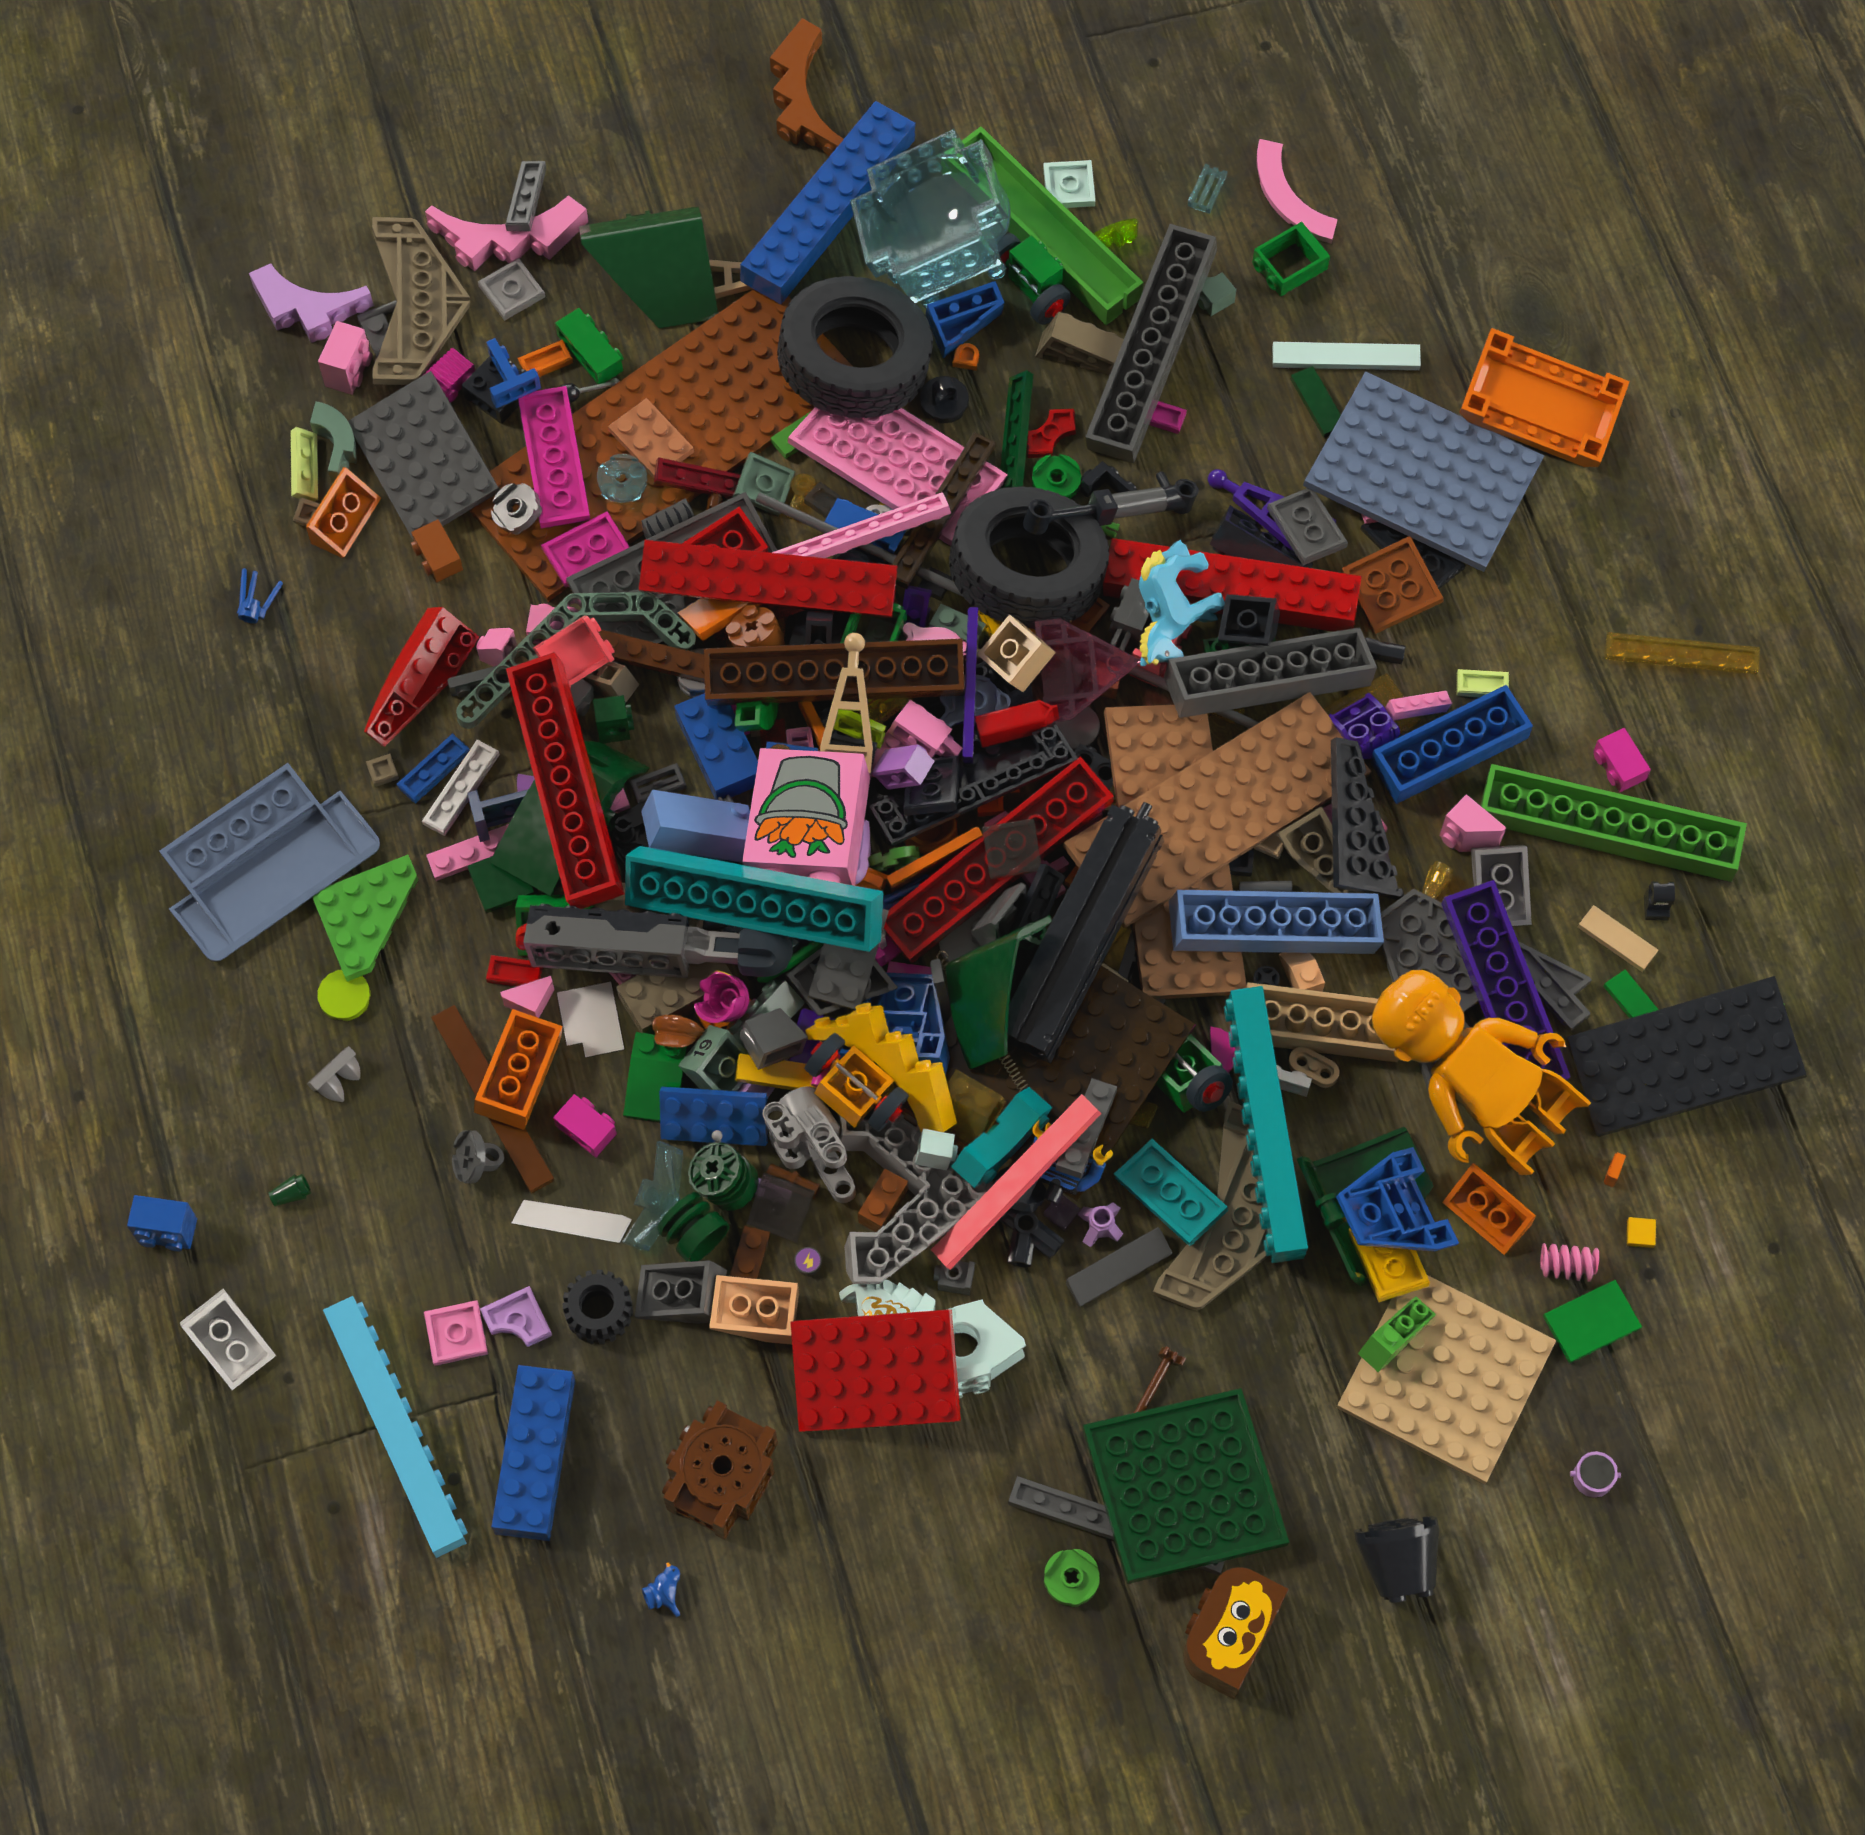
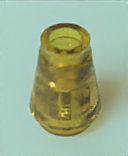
(1437, 879)

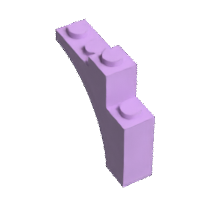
(315, 310)

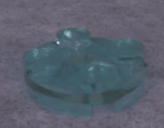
(622, 491)

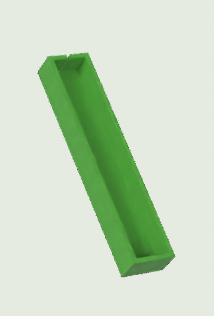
(1088, 265)

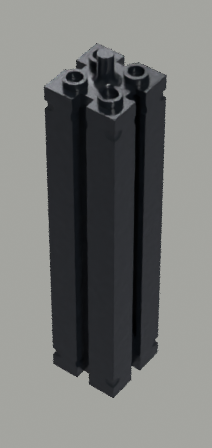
(1083, 931)

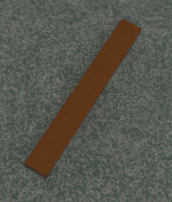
(474, 1067)

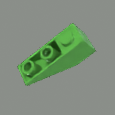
(1396, 1334)

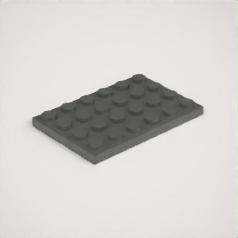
(423, 455)

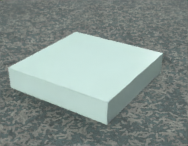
(1070, 182)

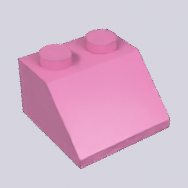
(1471, 827)

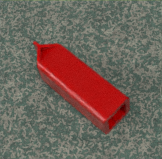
(1014, 722)

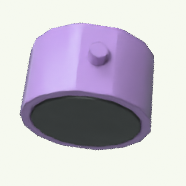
(1595, 1474)

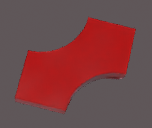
(1043, 440)

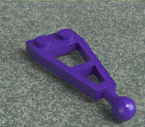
(1218, 479)

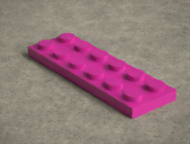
(554, 457)

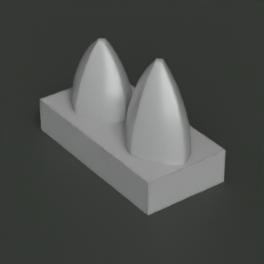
(327, 1082)

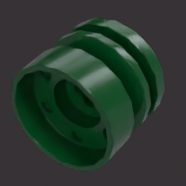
(723, 1176)
(693, 1227)

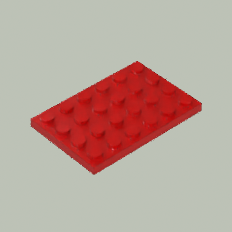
(875, 1370)

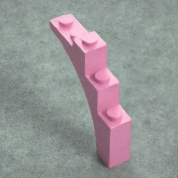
(477, 242)

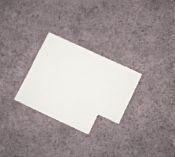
(591, 1019)

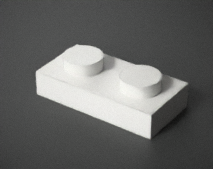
(1294, 1081)

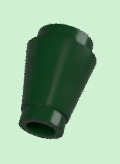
(290, 1190)

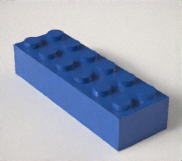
(1451, 744)
(533, 1453)

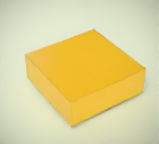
(1641, 1232)

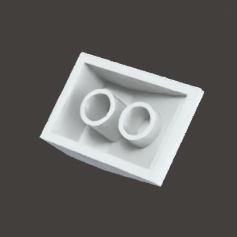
(227, 1339)

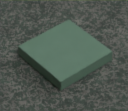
(764, 477)

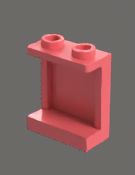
(578, 648)

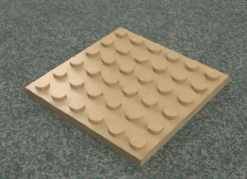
(1454, 1383)

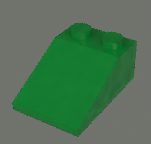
(649, 1070)

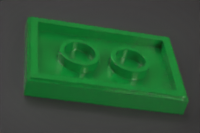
(1592, 1321)

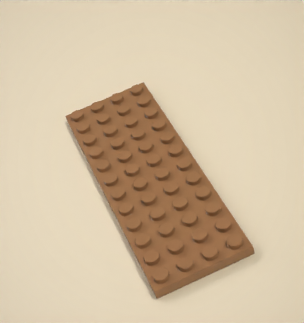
(1144, 751)
(1231, 800)

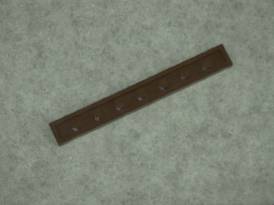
(954, 489)

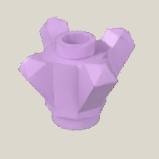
(1101, 1223)

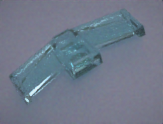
(656, 1196)

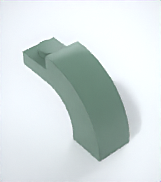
(332, 424)

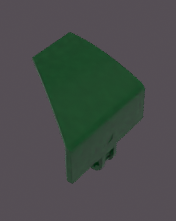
(981, 992)
(1336, 1172)

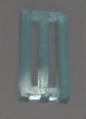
(1213, 173)

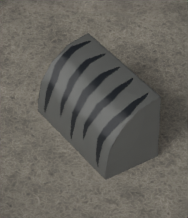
(667, 518)

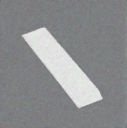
(572, 1220)

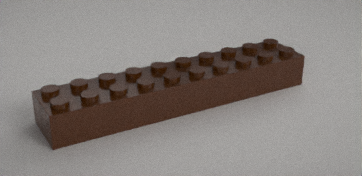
(813, 672)

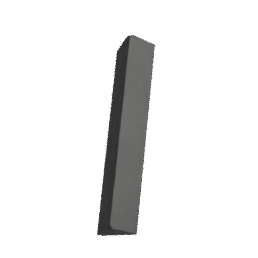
(1118, 1266)

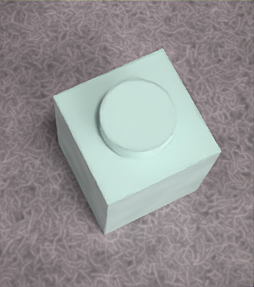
(935, 1149)

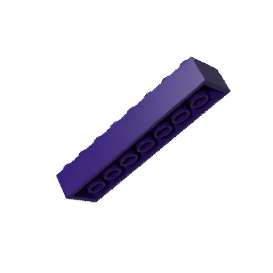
(1499, 966)

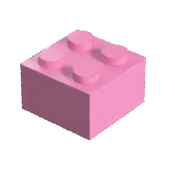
(345, 358)

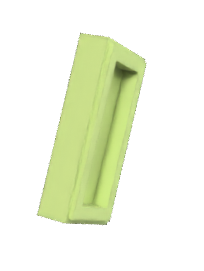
(1479, 683)

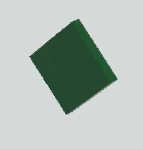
(496, 886)

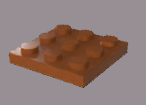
(1394, 585)

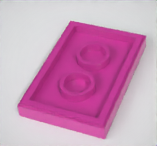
(584, 546)

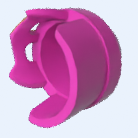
(720, 999)

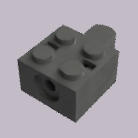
(1129, 618)

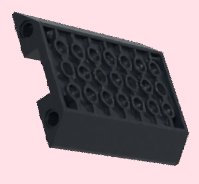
(993, 774)

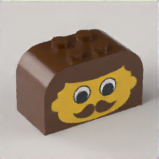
(1231, 1628)

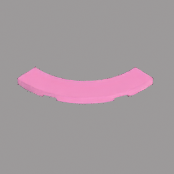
(1284, 199)

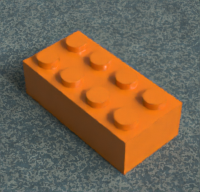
(518, 1069)

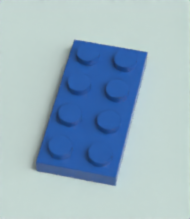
(697, 1113)

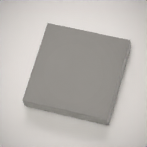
(511, 289)

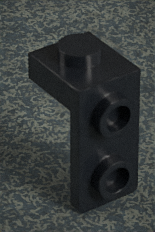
(1104, 474)

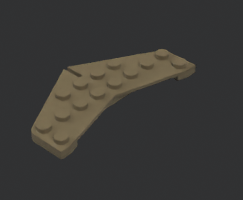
(426, 297)
(1233, 1242)

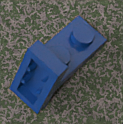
(514, 384)

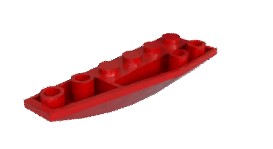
(420, 672)

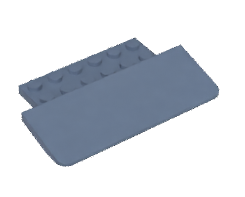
(263, 860)

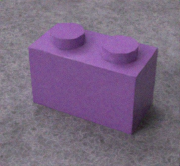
(903, 766)

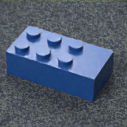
(718, 746)

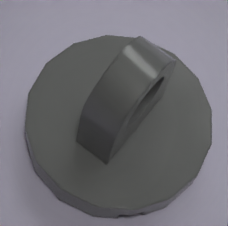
(471, 1159)

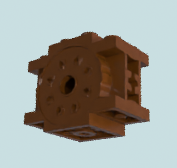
(718, 1444)

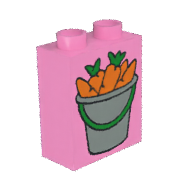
(808, 814)

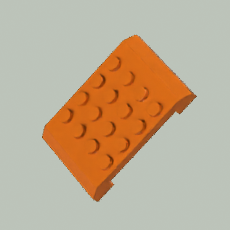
(1543, 401)

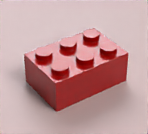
(731, 532)

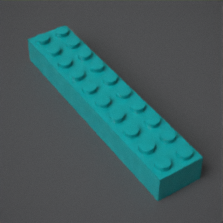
(754, 898)
(1267, 1125)

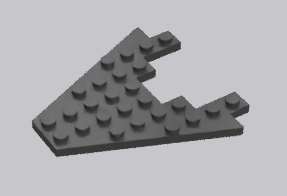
(1421, 939)

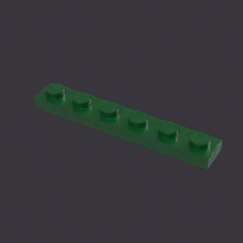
(1016, 428)

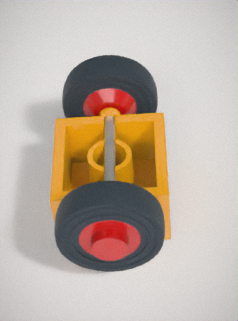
(854, 1084)

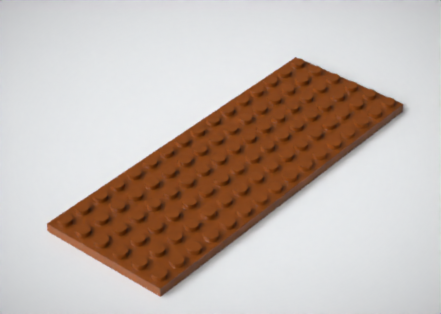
(712, 386)

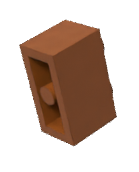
(436, 550)
(883, 1201)

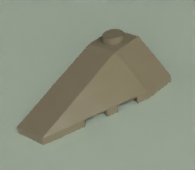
(1311, 845)

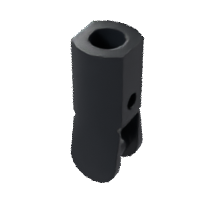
(1386, 651)

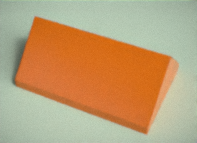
(342, 514)
(1489, 1209)

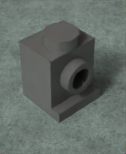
(960, 1284)

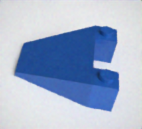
(917, 1012)

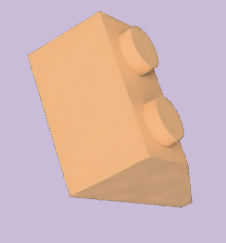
(754, 1308)

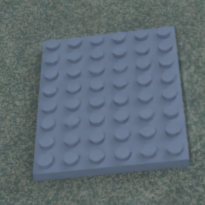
(1423, 471)

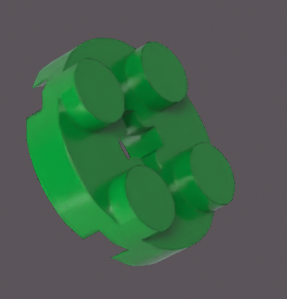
(1057, 465)

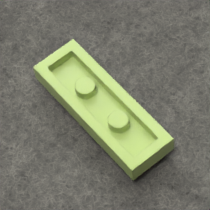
(304, 464)

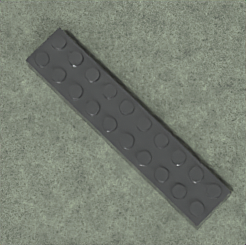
(1151, 343)

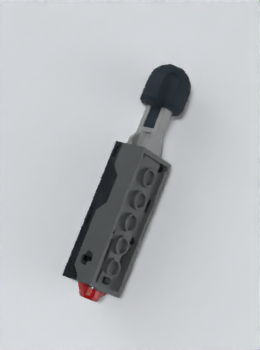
(643, 943)

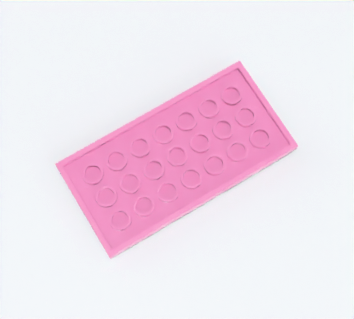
(890, 457)

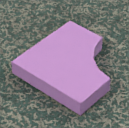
(517, 1315)

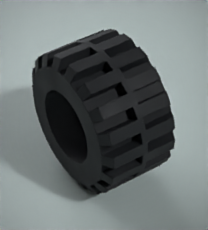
(592, 1286)

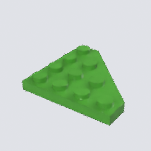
(363, 911)

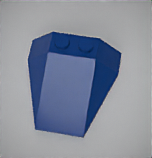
(1390, 1210)

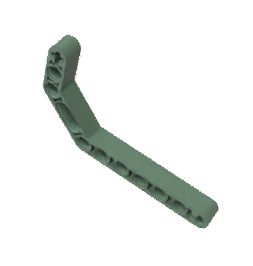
(565, 616)

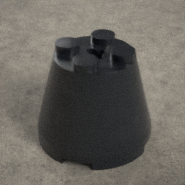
(1401, 1556)

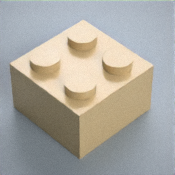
(1016, 653)

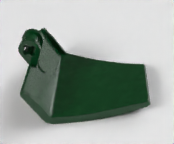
(658, 263)

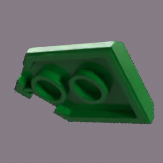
(797, 957)

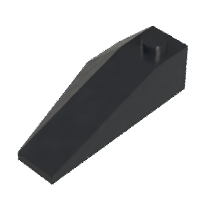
(1241, 538)

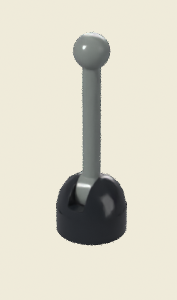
(574, 391)

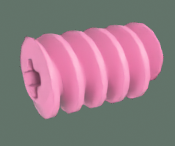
(1569, 1262)

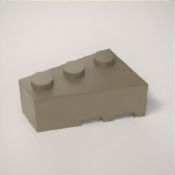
(1079, 342)

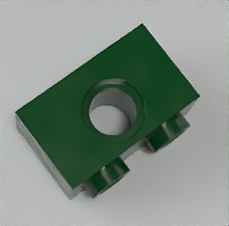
(613, 719)

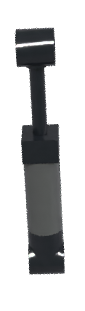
(1108, 506)

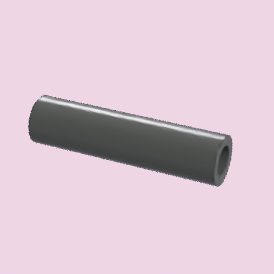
(1271, 886)

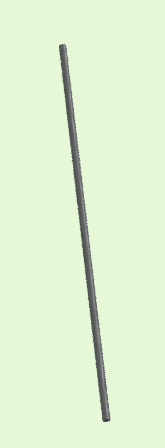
(949, 585)

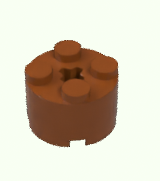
(755, 628)

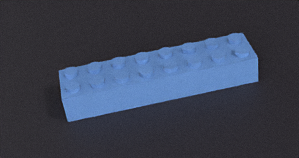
(1275, 922)

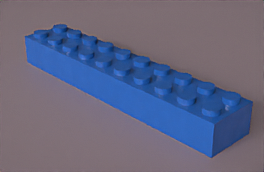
(824, 204)

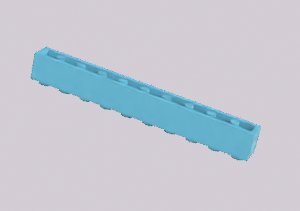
(395, 1427)

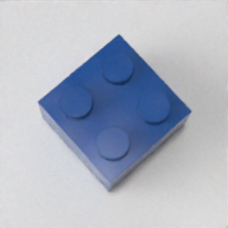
(162, 1223)

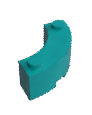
(993, 1149)

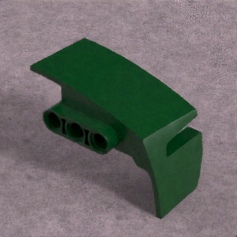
(526, 843)

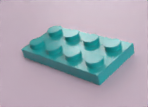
(1171, 1192)

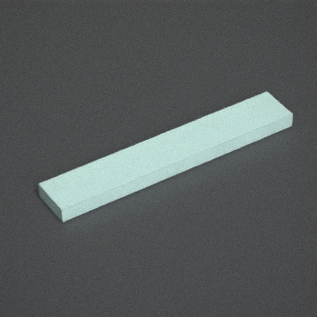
(1346, 355)

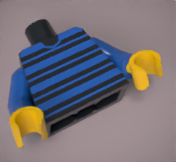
(1061, 1182)

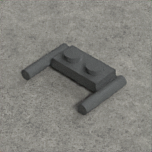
(376, 325)

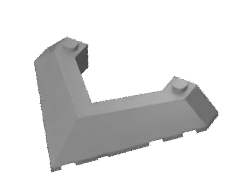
(938, 1203)

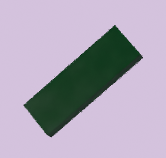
(1316, 400)

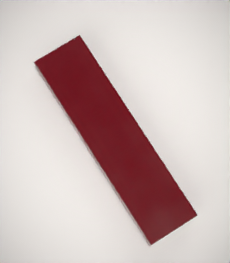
(695, 478)

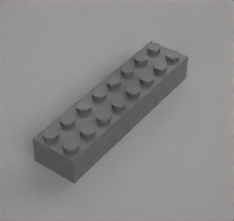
(1269, 673)

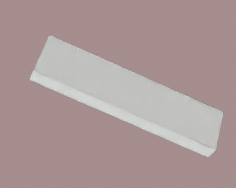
(464, 780)

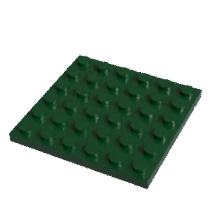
(1185, 1485)

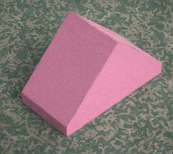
(530, 997)

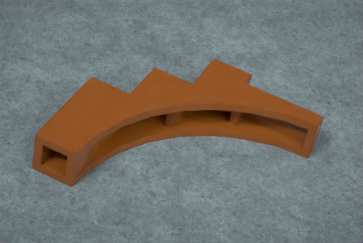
(791, 65)

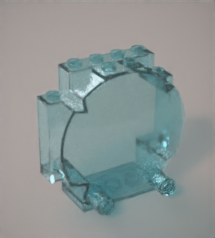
(933, 217)

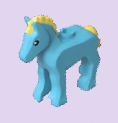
(1167, 603)

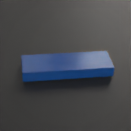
(433, 768)

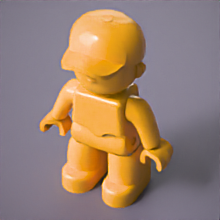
(1474, 1067)

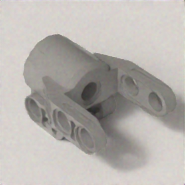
(812, 1136)

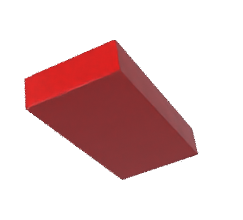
(511, 971)

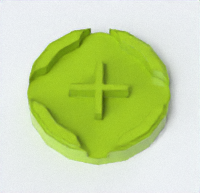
(343, 999)

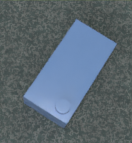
(696, 825)

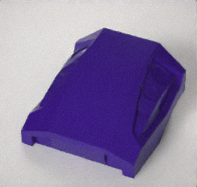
(1367, 724)

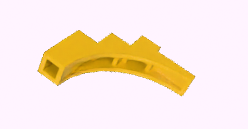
(898, 1057)

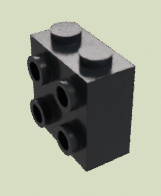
(477, 390)

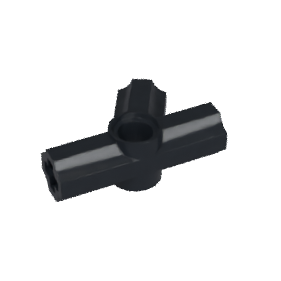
(1025, 1241)

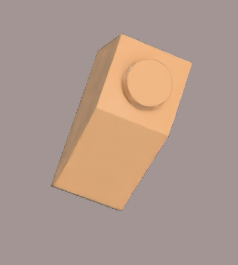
(1302, 971)

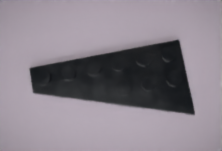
(1357, 829)

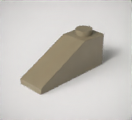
(613, 680)

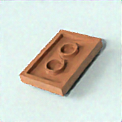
(649, 436)

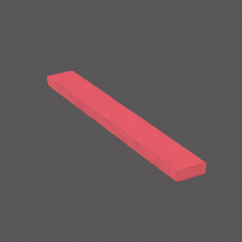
(1016, 1181)

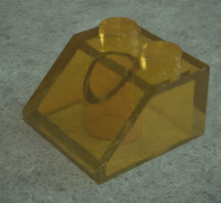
(973, 1106)

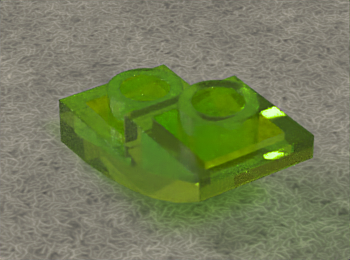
(1118, 232)

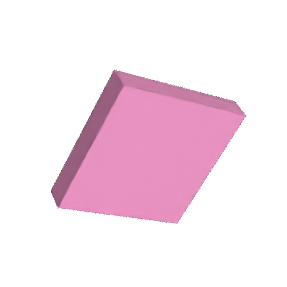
(455, 1333)

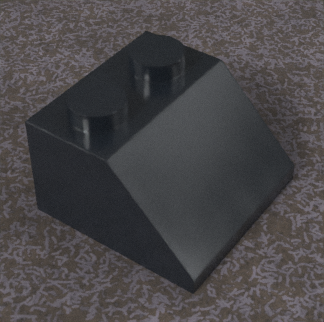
(1249, 620)

